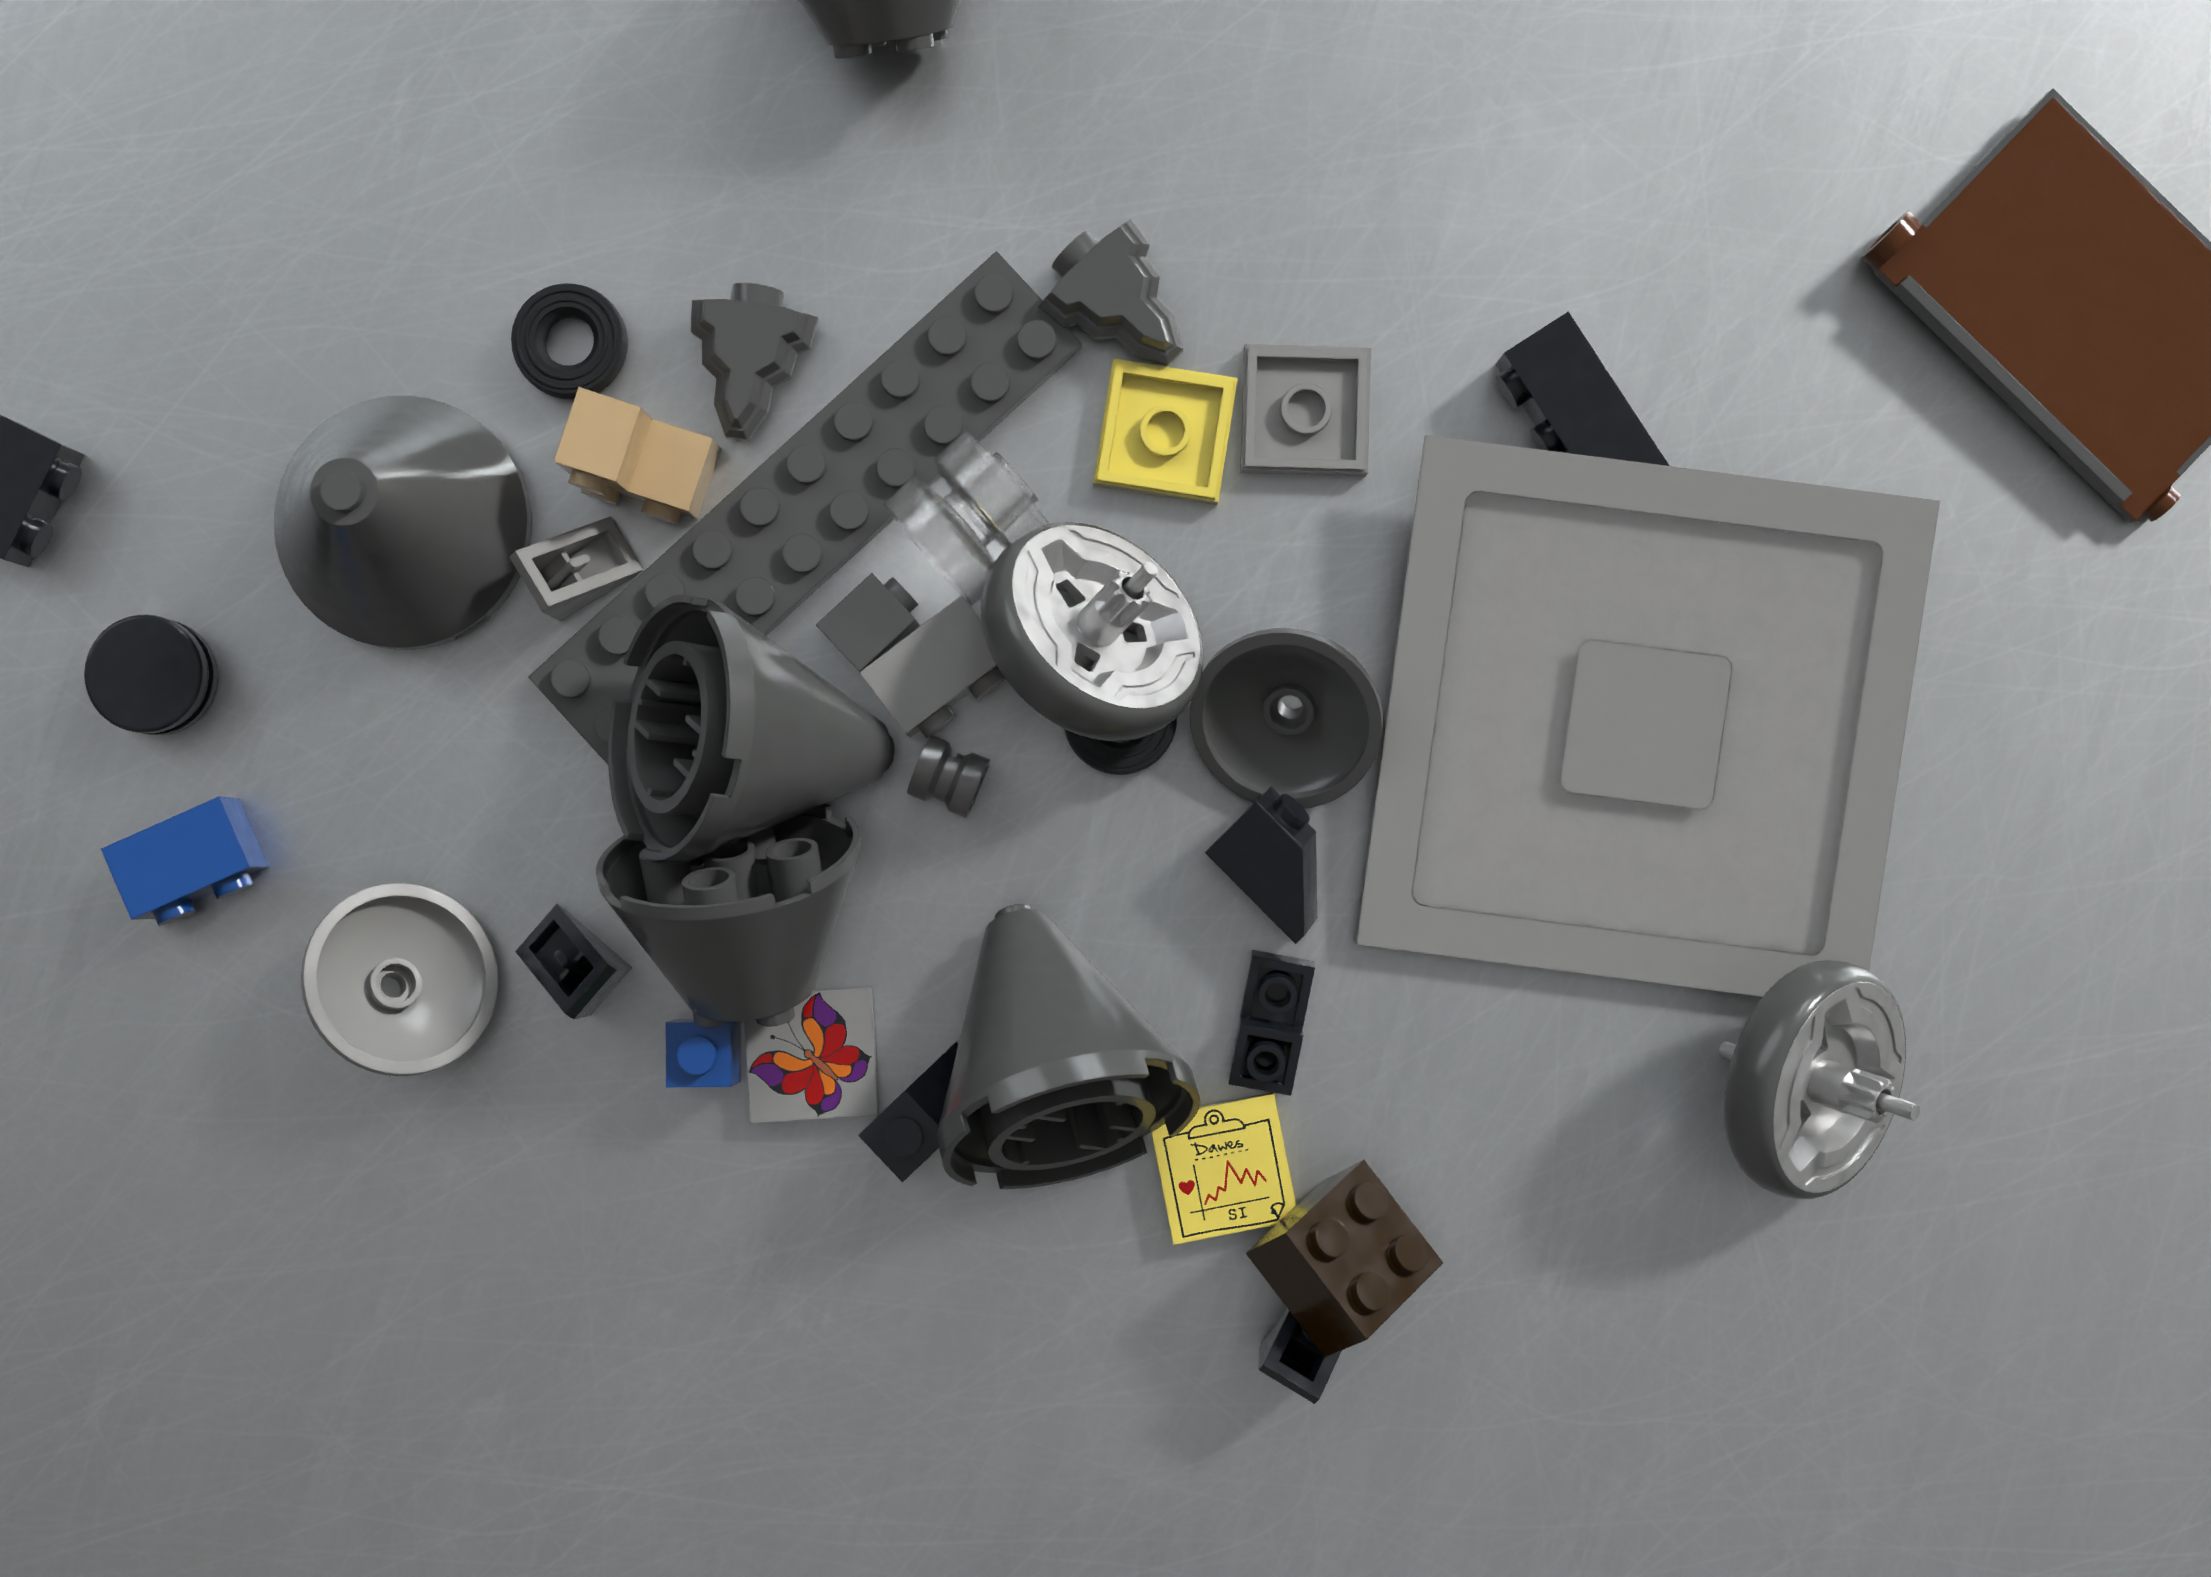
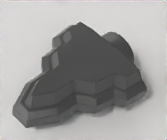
(1113, 294)
(749, 350)

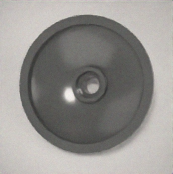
(1260, 743)

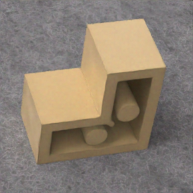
(623, 451)

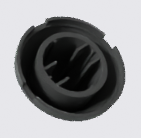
(401, 522)
(728, 734)
(1053, 1065)

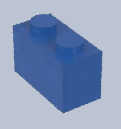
(185, 860)

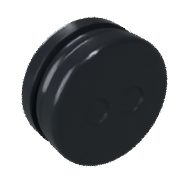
(150, 675)

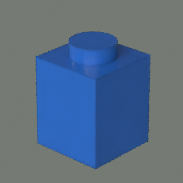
(702, 1054)

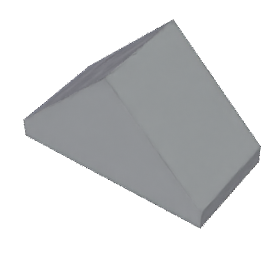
(576, 567)

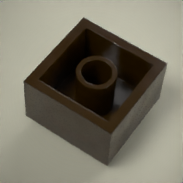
(1344, 1258)

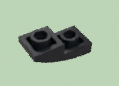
(1271, 1022)

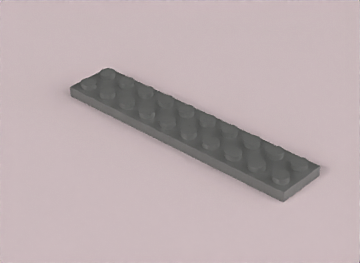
(828, 483)

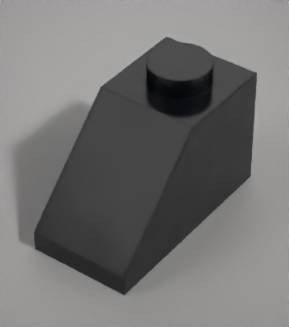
(1273, 861)
(909, 1126)

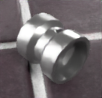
(948, 778)

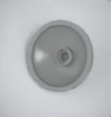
(433, 954)

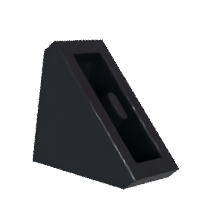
(572, 963)

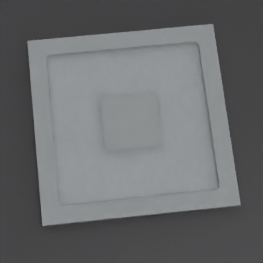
(1643, 718)

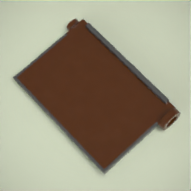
(2071, 302)

